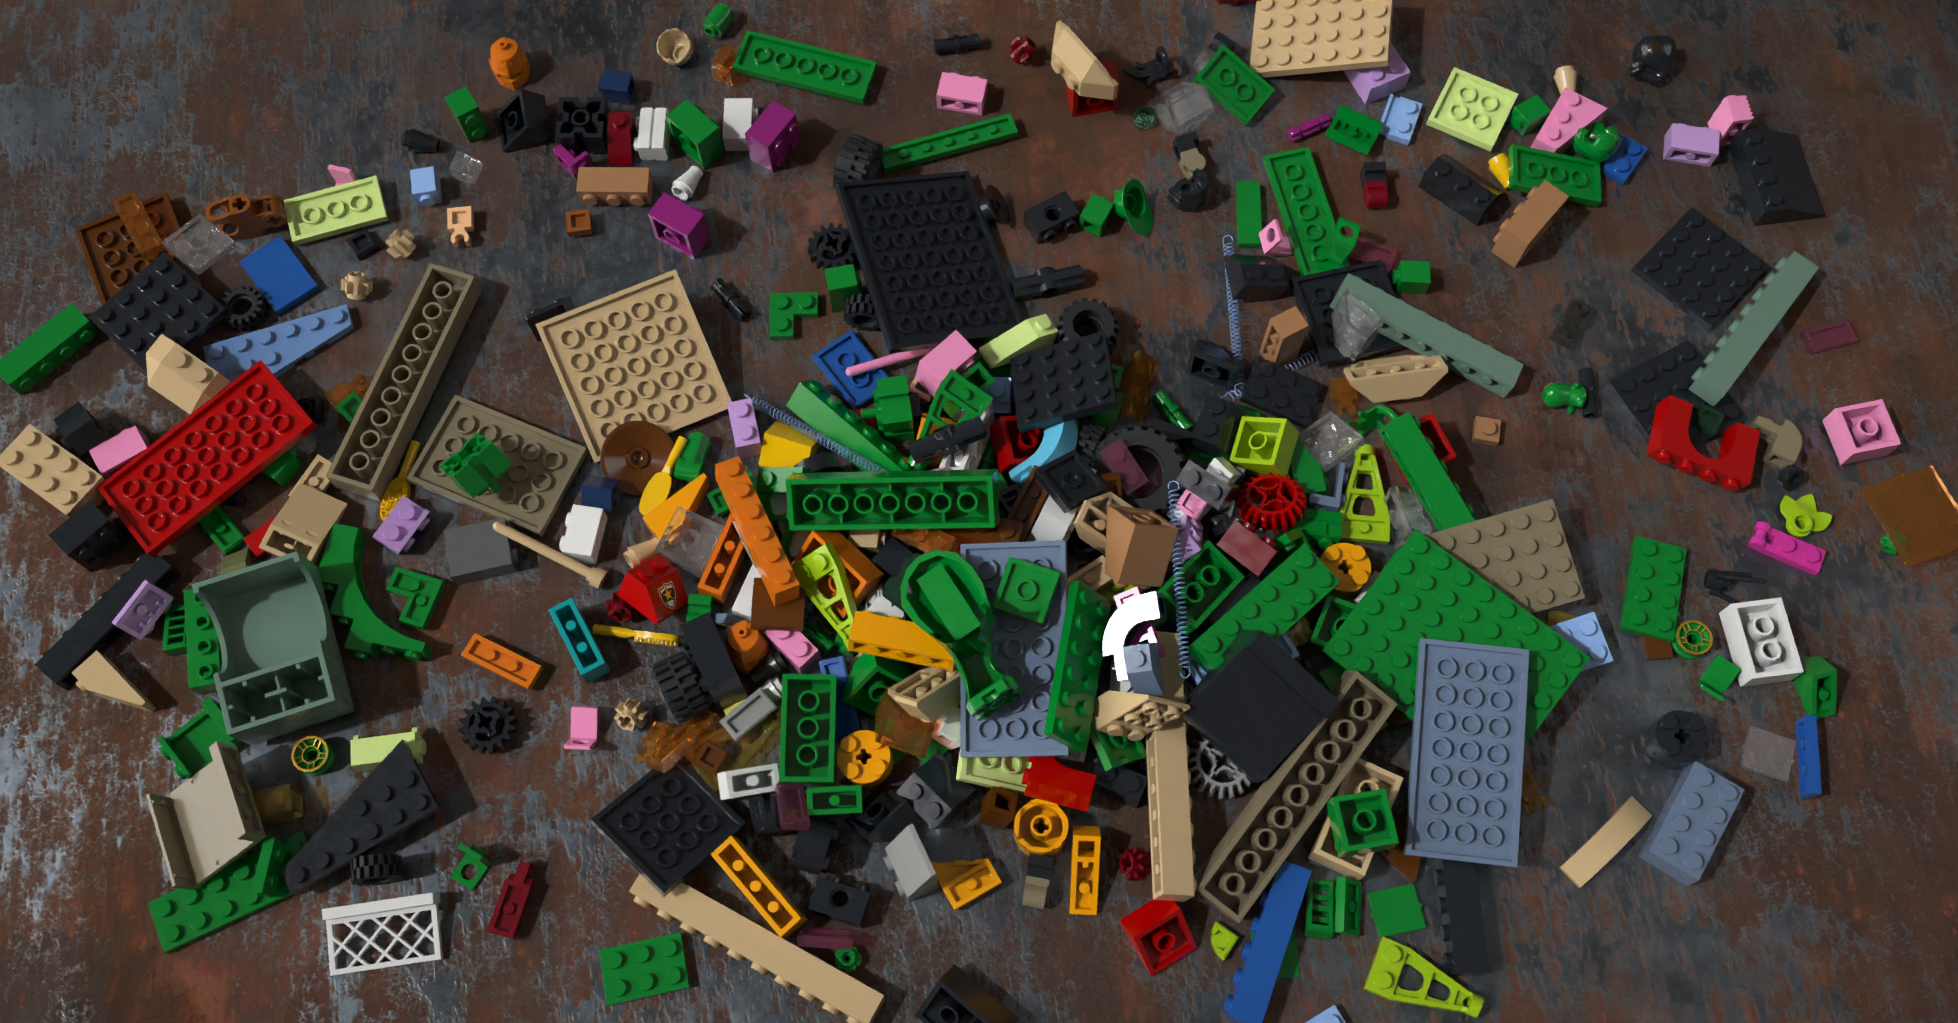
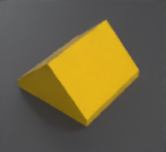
(786, 446)

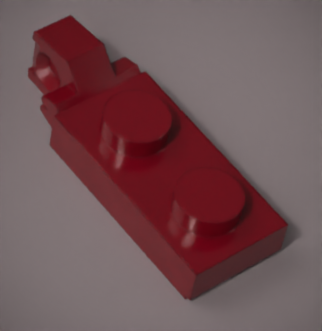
(512, 902)

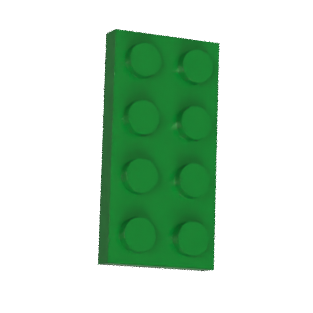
(1570, 174)
(1652, 589)

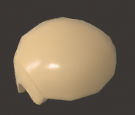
(675, 47)

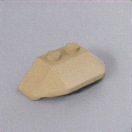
(1080, 66)
(181, 375)
(1396, 376)
(1093, 519)
(928, 693)

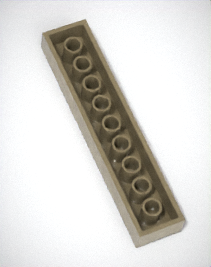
(404, 382)
(1292, 798)

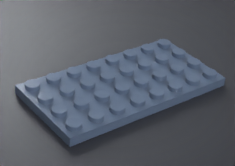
(1021, 651)
(1467, 753)

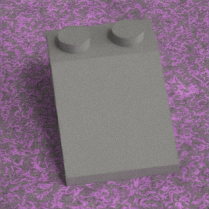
(910, 864)

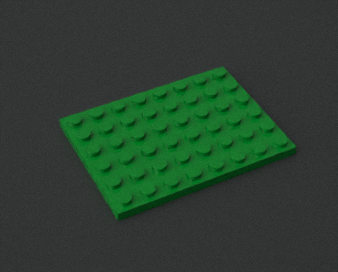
(1440, 598)

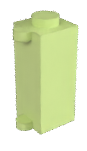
(371, 751)

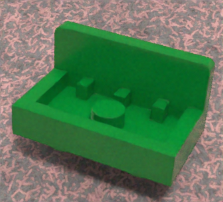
(1354, 129)

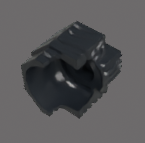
(1190, 193)

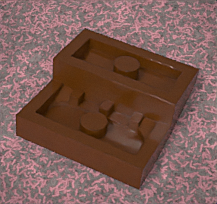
(782, 617)

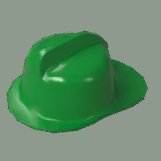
(1133, 206)

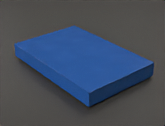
(279, 275)
(840, 355)

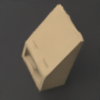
(303, 524)
(1133, 713)

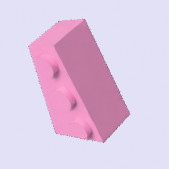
(1565, 119)

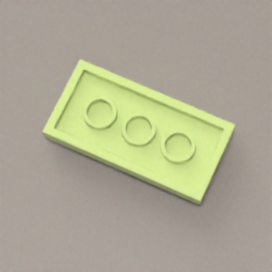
(335, 210)

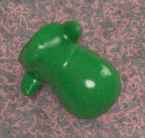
(1561, 394)

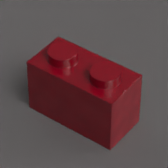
(1248, 547)

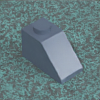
(1144, 669)

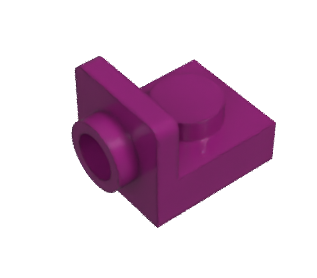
(570, 161)

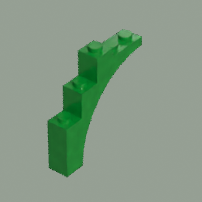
(342, 575)

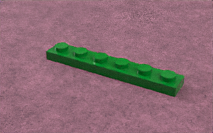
(949, 143)

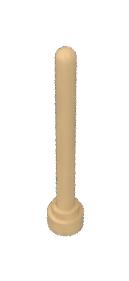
(594, 575)

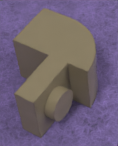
(1783, 441)

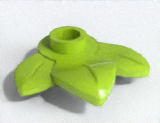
(1805, 514)

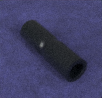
(1586, 378)

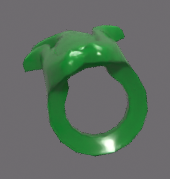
(1372, 419)

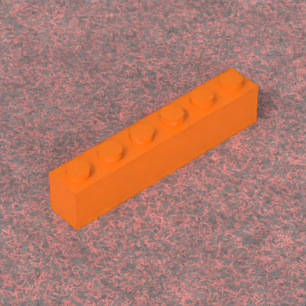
(757, 531)

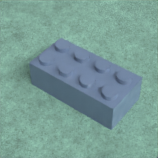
(1691, 823)

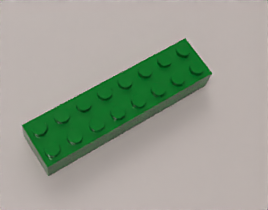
(893, 500)

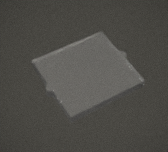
(1768, 754)

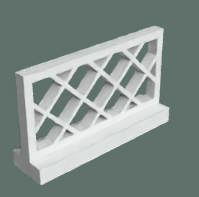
(375, 910)

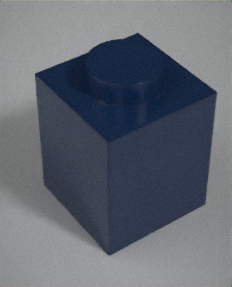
(617, 86)
(601, 492)

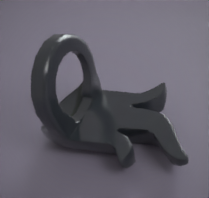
(1154, 69)

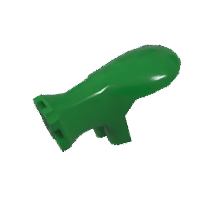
(951, 606)

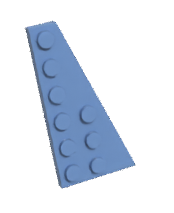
(280, 344)

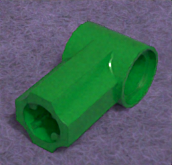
(693, 459)

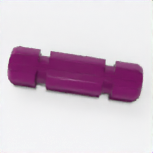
(1309, 127)

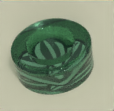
(1144, 118)

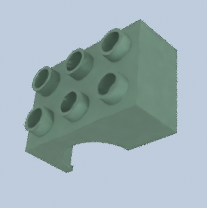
(275, 649)

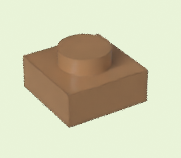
(1486, 431)

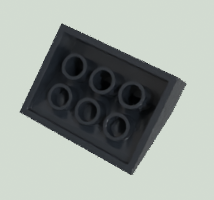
(1773, 177)

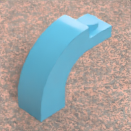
(1056, 442)

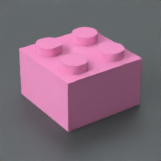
(950, 353)
(1861, 432)

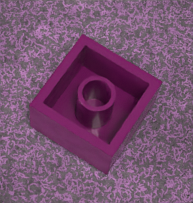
(773, 136)
(679, 225)

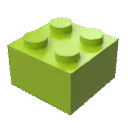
(1264, 445)

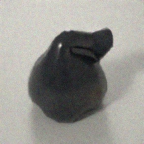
(1653, 58)

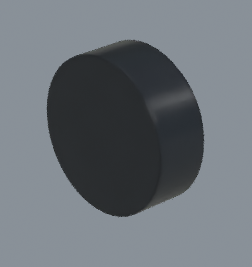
(1790, 477)

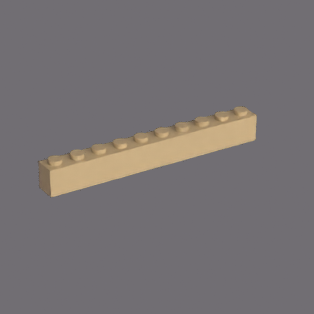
(1169, 789)
(763, 949)

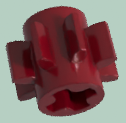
(1023, 50)
(619, 608)
(1135, 864)

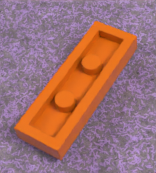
(502, 661)

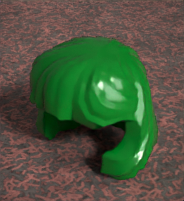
(1598, 142)

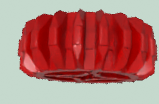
(1271, 497)

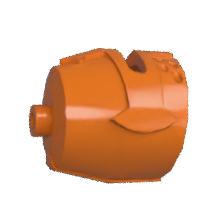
(507, 61)
(746, 646)

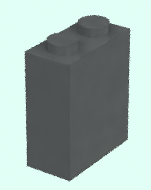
(480, 552)

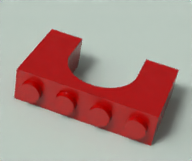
(1672, 446)
(1057, 783)

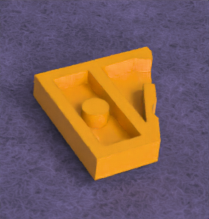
(966, 880)

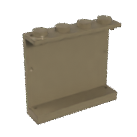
(207, 820)

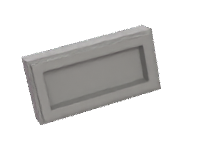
(748, 714)

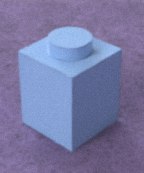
(426, 186)

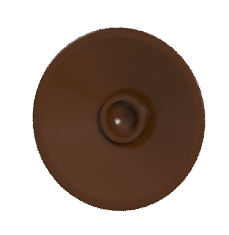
(635, 454)

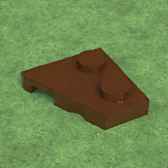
(1405, 865)

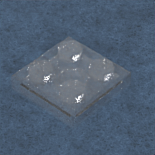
(199, 244)
(1330, 440)

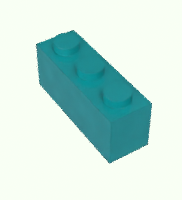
(579, 640)

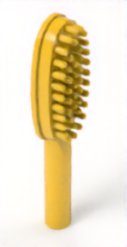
(660, 484)
(400, 485)
(639, 636)

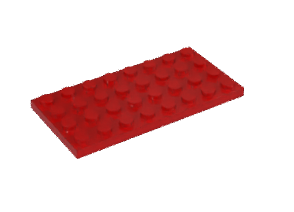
(206, 458)

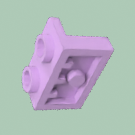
(401, 524)
(143, 610)

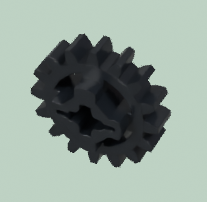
(825, 254)
(479, 729)

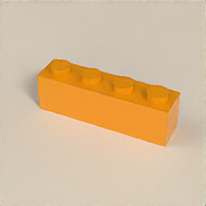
(896, 640)
(759, 887)

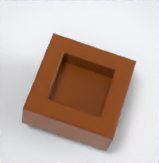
(579, 222)

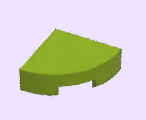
(1222, 940)

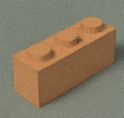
(614, 185)
(1284, 336)

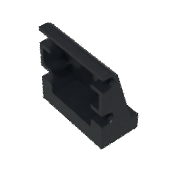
(1257, 704)

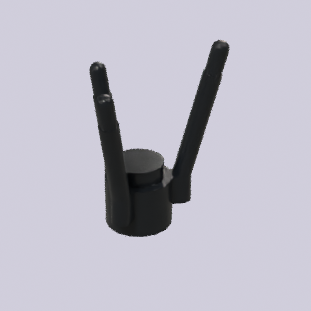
(1718, 580)

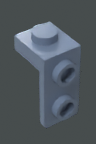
(1335, 502)

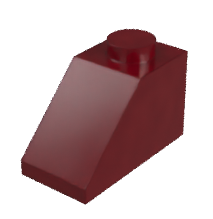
(620, 139)

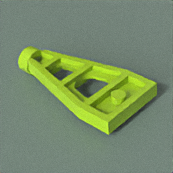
(1361, 527)
(815, 567)
(1386, 971)

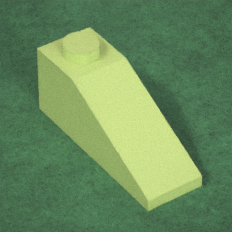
(1022, 338)

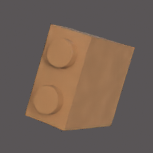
(1137, 546)

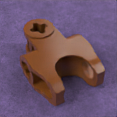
(249, 215)

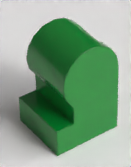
(699, 605)

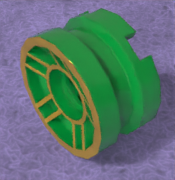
(1697, 633)
(309, 747)

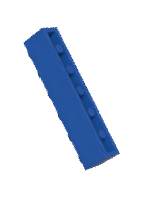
(1268, 945)

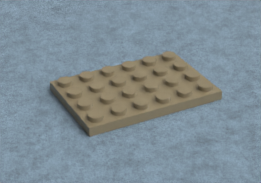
(534, 482)
(1518, 554)

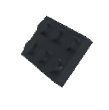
(1281, 392)

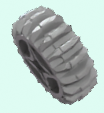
(1207, 781)

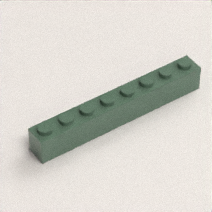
(1753, 329)
(1433, 337)

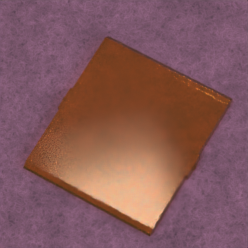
(1916, 514)

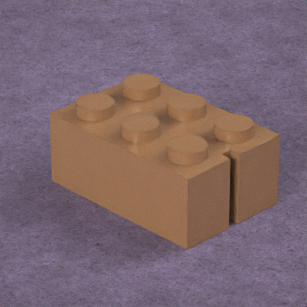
(1528, 223)

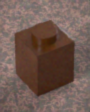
(998, 808)

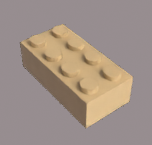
(51, 471)
(1361, 778)

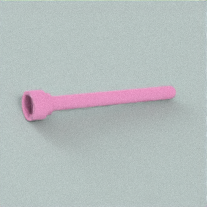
(884, 361)

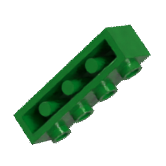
(202, 644)

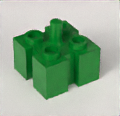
(892, 409)
(476, 466)

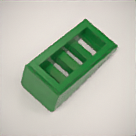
(171, 647)
(1317, 926)

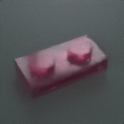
(1120, 460)

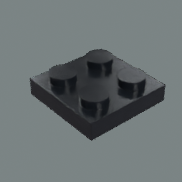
(1069, 481)

